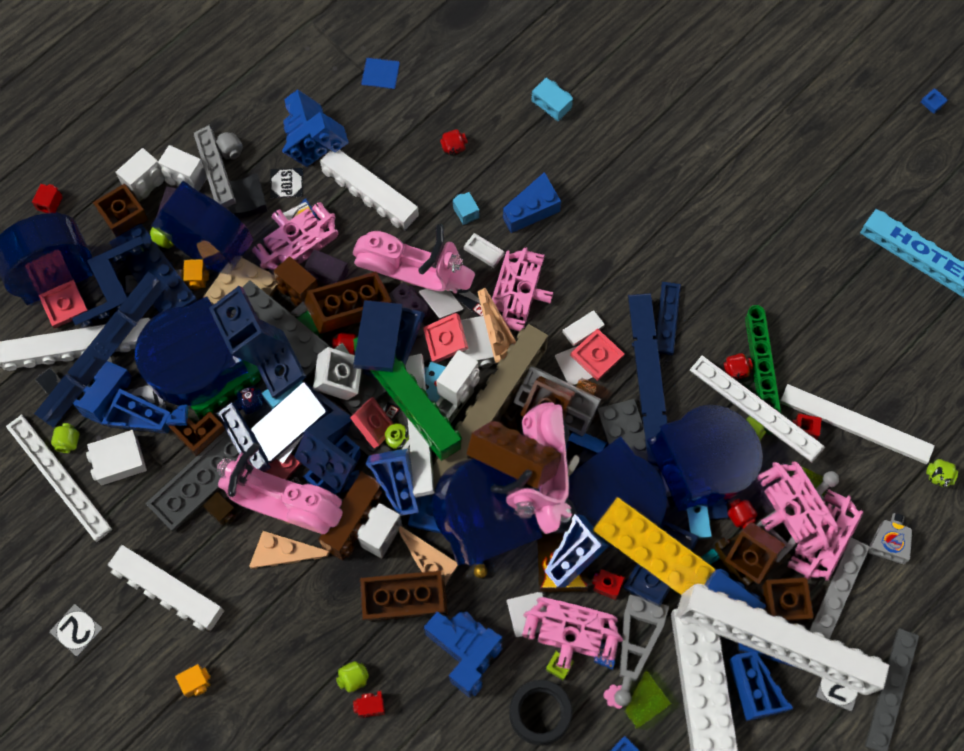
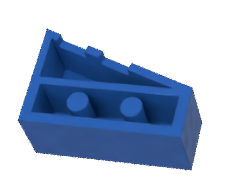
(532, 205)

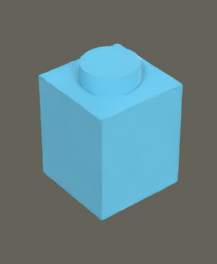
(465, 208)

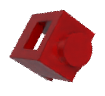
(811, 423)
(607, 590)
(369, 705)

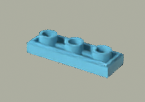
(699, 522)

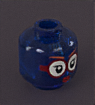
(249, 400)

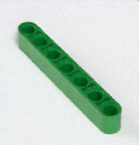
(762, 360)

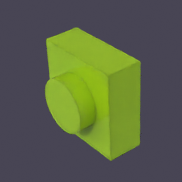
(559, 672)

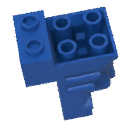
(310, 130)
(466, 643)

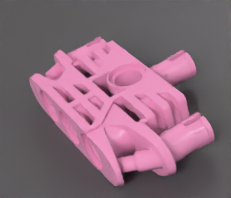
(308, 236)
(528, 280)
(814, 511)
(837, 544)
(574, 618)

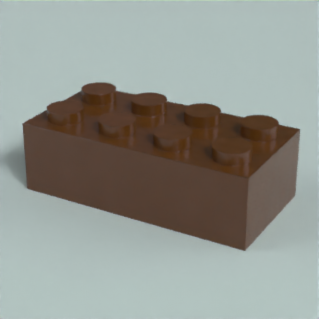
(343, 301)
(513, 453)
(355, 507)
(403, 595)

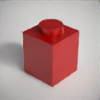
(47, 198)

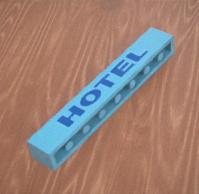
(915, 250)

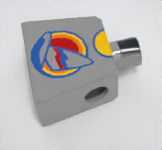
(892, 540)

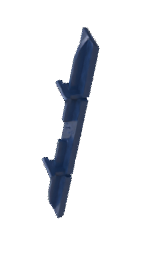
(100, 349)
(647, 367)

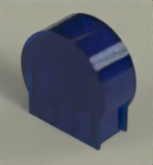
(203, 229)
(42, 255)
(186, 355)
(707, 456)
(617, 474)
(476, 519)

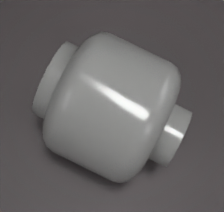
(229, 145)

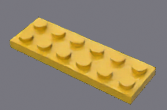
(652, 547)

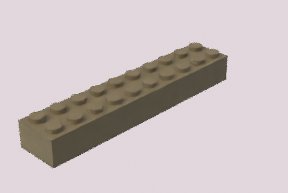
(499, 392)

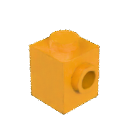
(195, 274)
(194, 681)

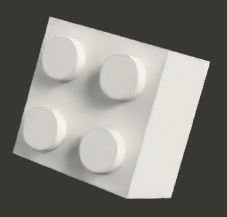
(182, 166)
(141, 174)
(336, 374)
(458, 378)
(379, 530)

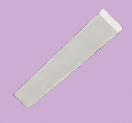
(758, 409)
(857, 424)
(419, 449)
(59, 478)

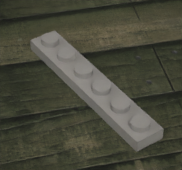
(214, 167)
(839, 588)

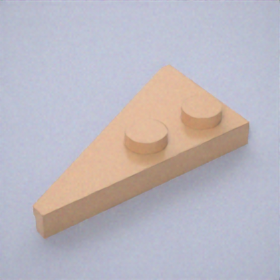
(498, 331)
(281, 550)
(427, 556)

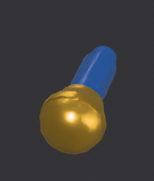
(480, 570)

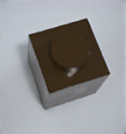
(220, 509)

